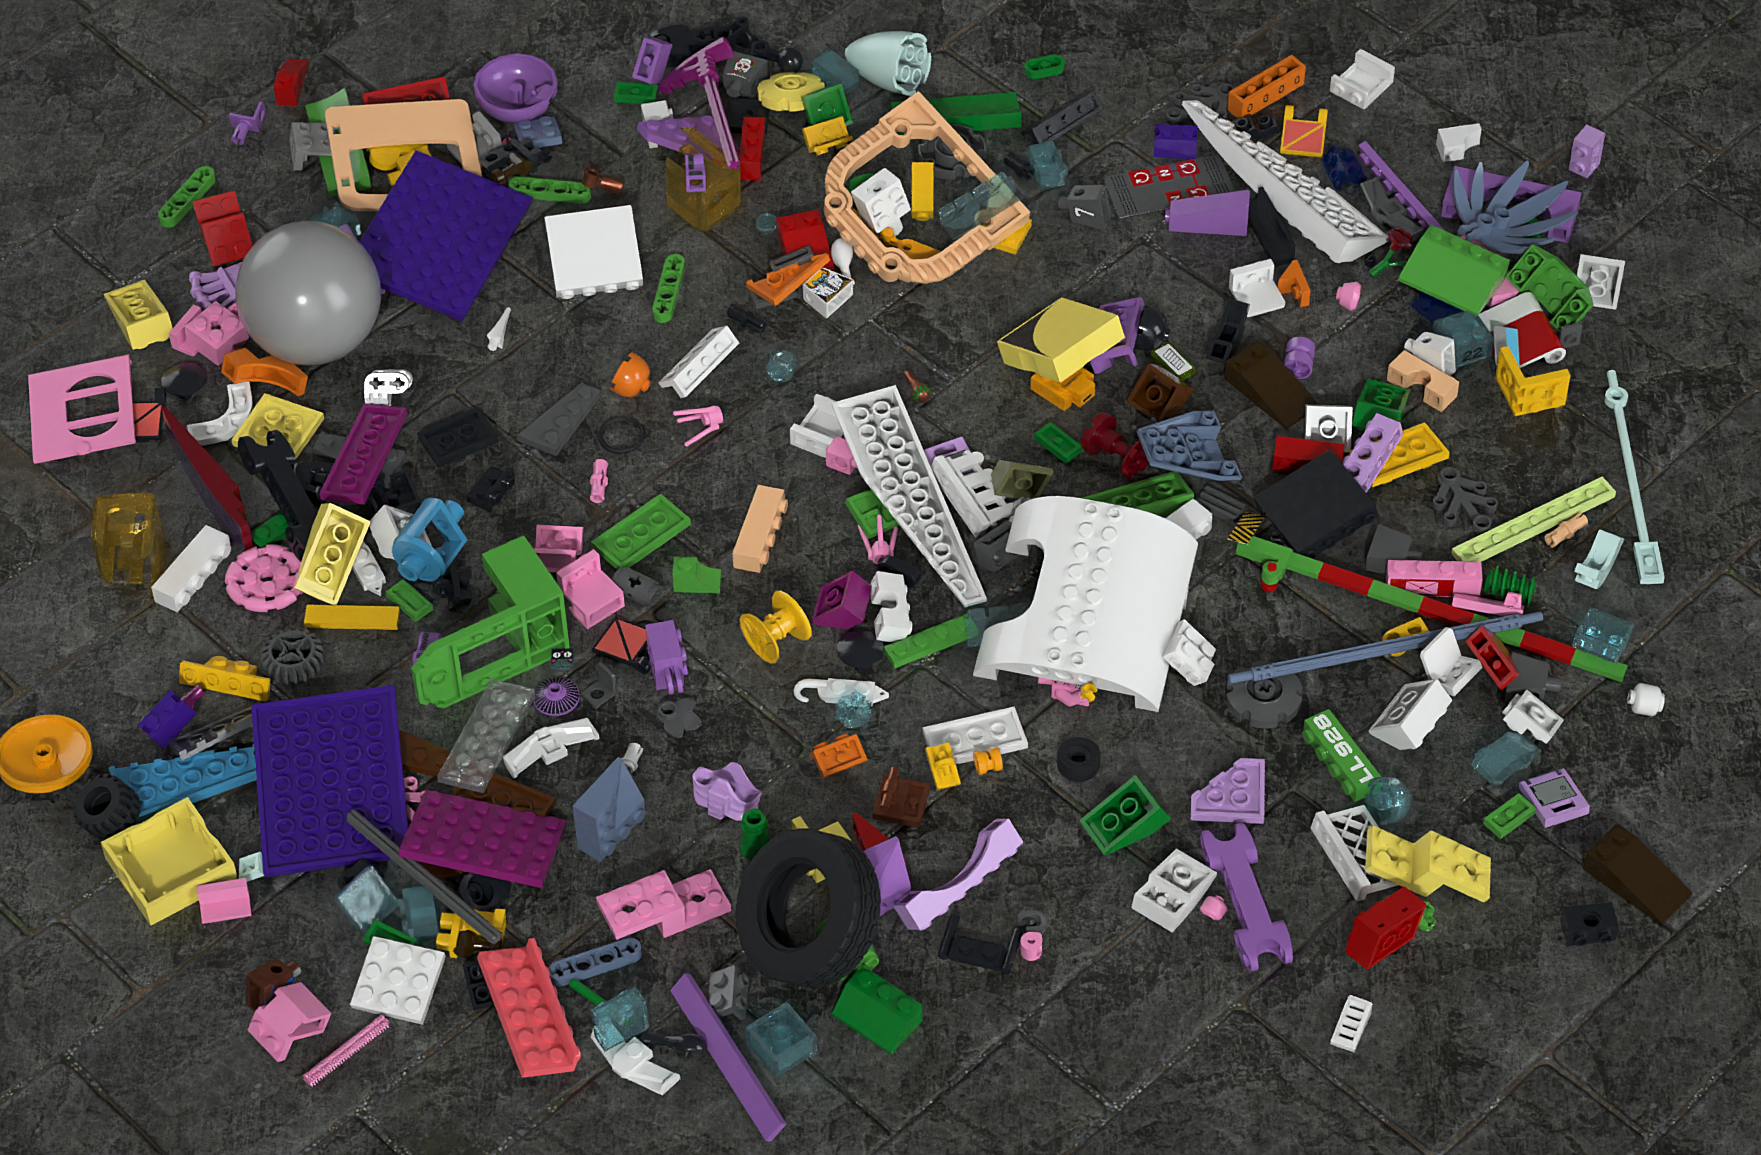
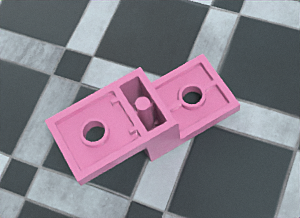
(663, 904)

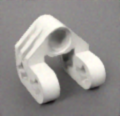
(382, 393)

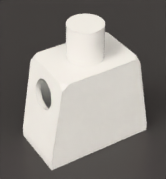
(1434, 350)

